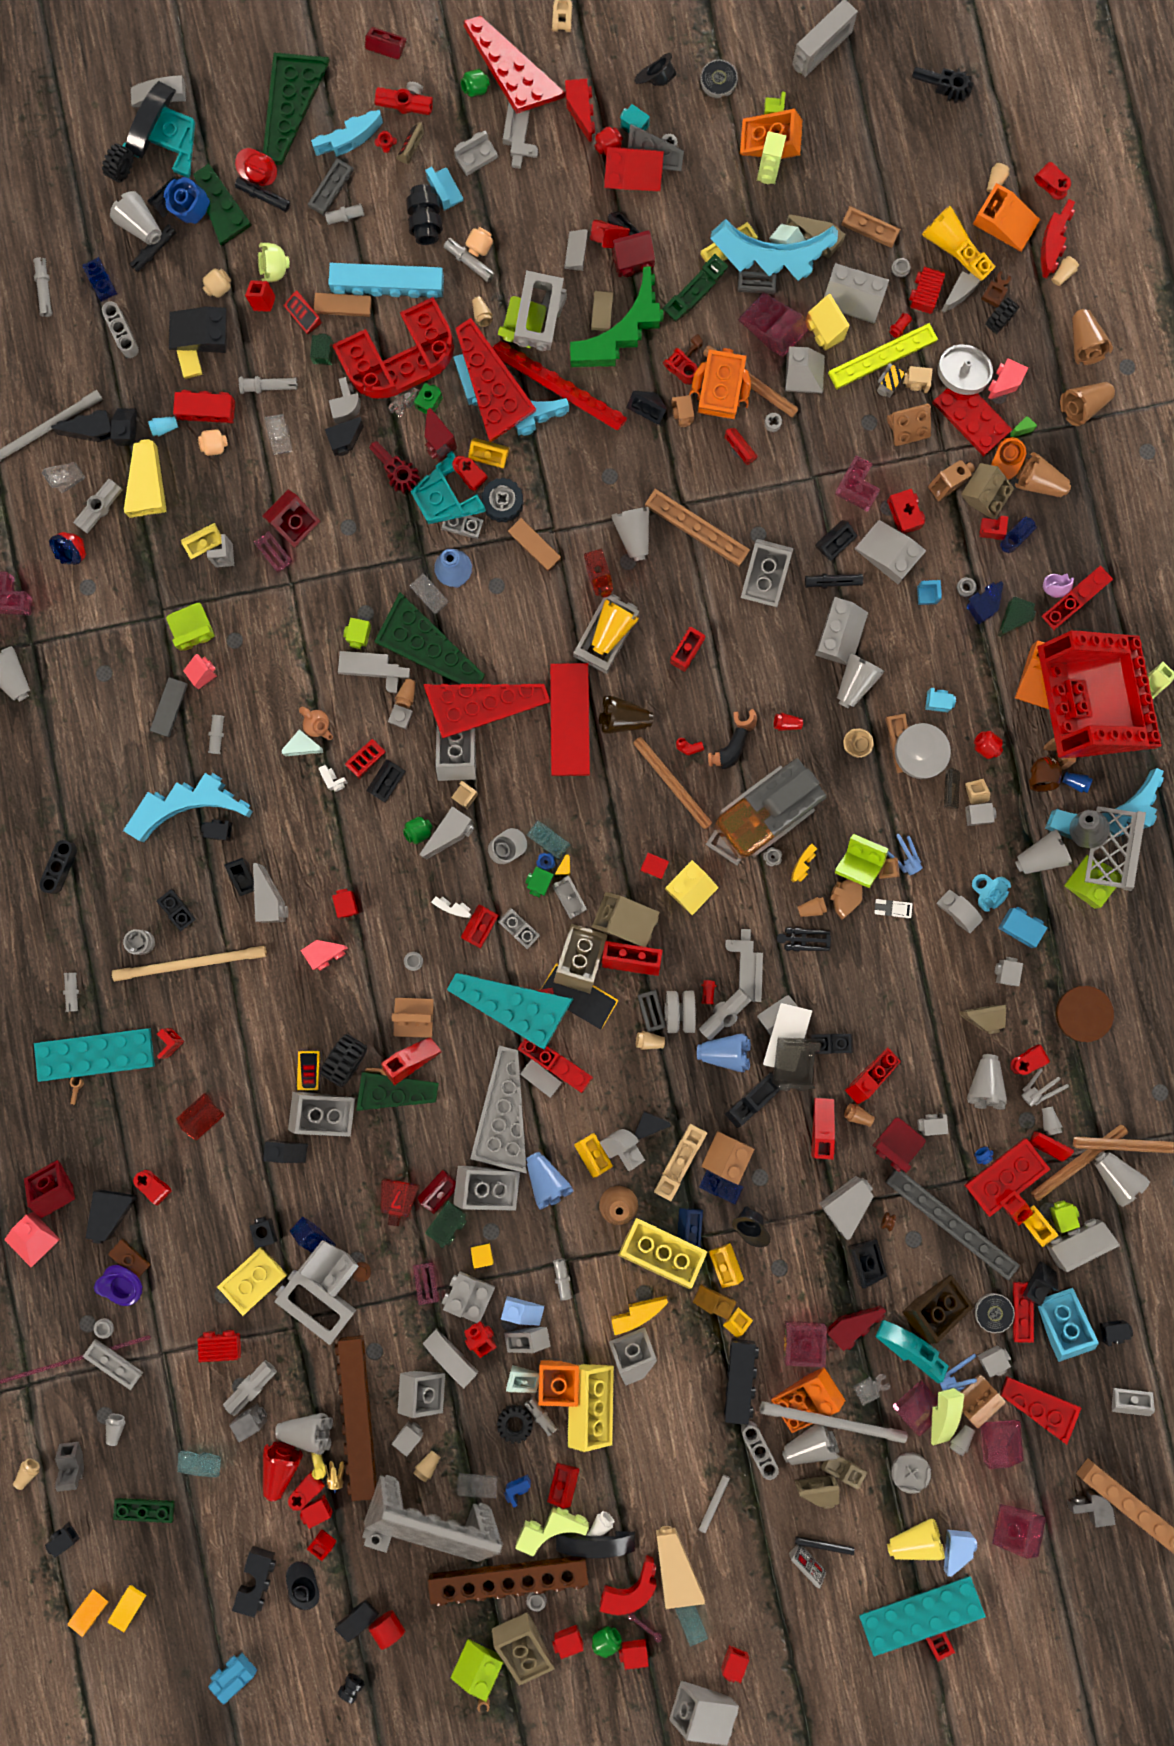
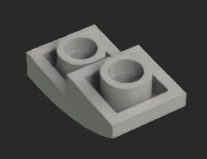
(465, 526)
(518, 928)

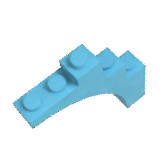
(771, 257)
(543, 412)
(1139, 802)
(155, 810)

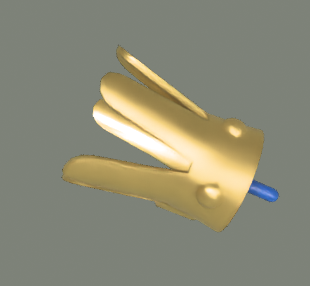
(335, 1481)

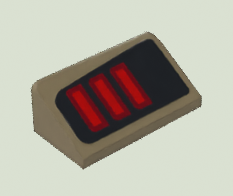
(410, 143)

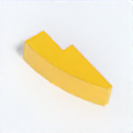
(639, 1314)

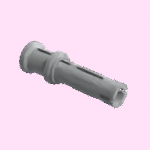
(257, 384)

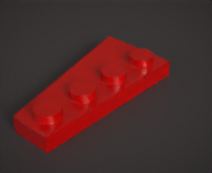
(1045, 1409)

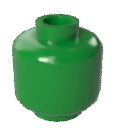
(475, 83)
(417, 830)
(606, 1641)

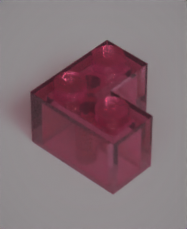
(853, 486)
(13, 601)

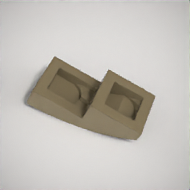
(602, 311)
(846, 1471)

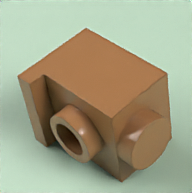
(683, 410)

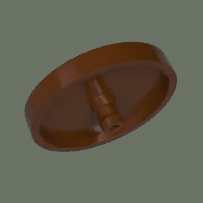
(1084, 1013)

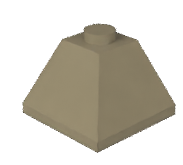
(986, 1018)
(819, 1490)

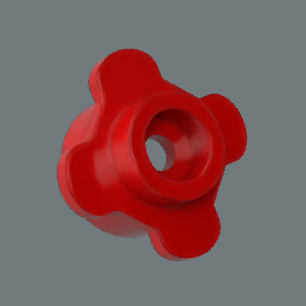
(385, 136)

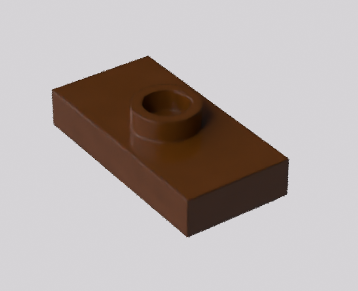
(129, 1258)

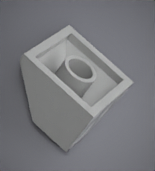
(804, 370)
(633, 1355)

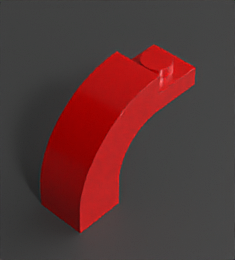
(628, 1600)

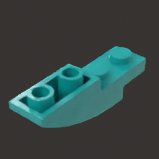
(915, 1349)

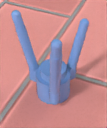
(912, 863)
(950, 1382)

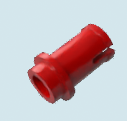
(897, 329)
(708, 992)

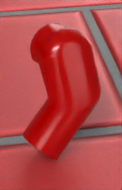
(687, 748)

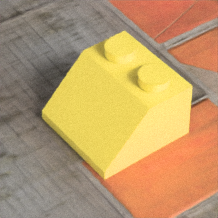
(827, 323)
(691, 887)

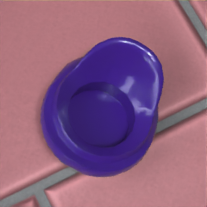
(119, 1285)

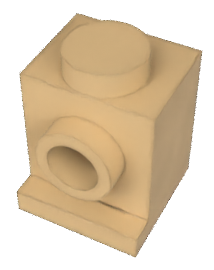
(918, 378)

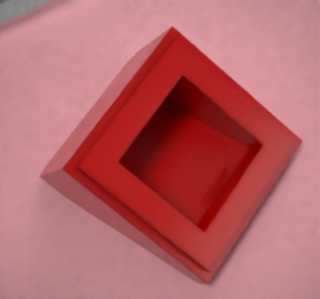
(321, 1545)

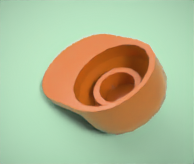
(1010, 456)

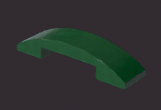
(696, 289)

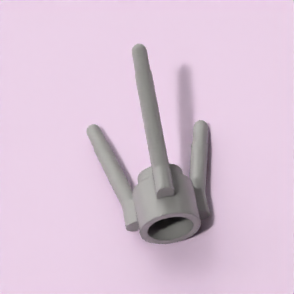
(1033, 1096)

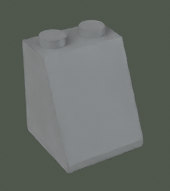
(848, 1205)
(703, 1714)

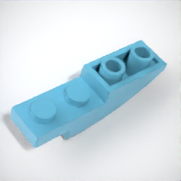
(356, 133)

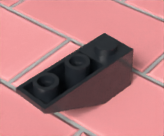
(91, 427)

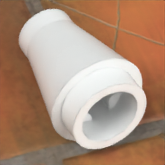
(601, 1525)

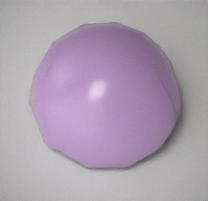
(1057, 585)

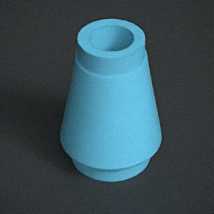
(162, 425)

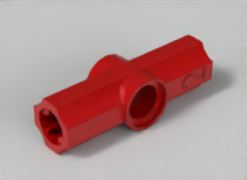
(393, 98)

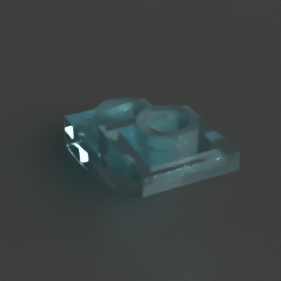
(548, 839)
(199, 1465)

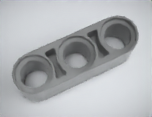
(125, 336)
(761, 1459)

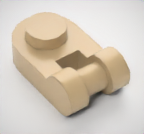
(562, 9)

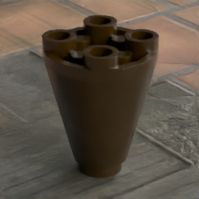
(623, 716)

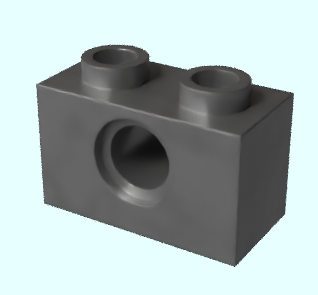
(248, 1422)

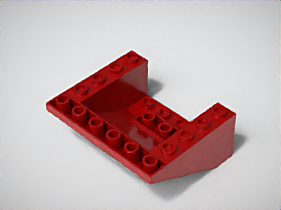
(1098, 694)

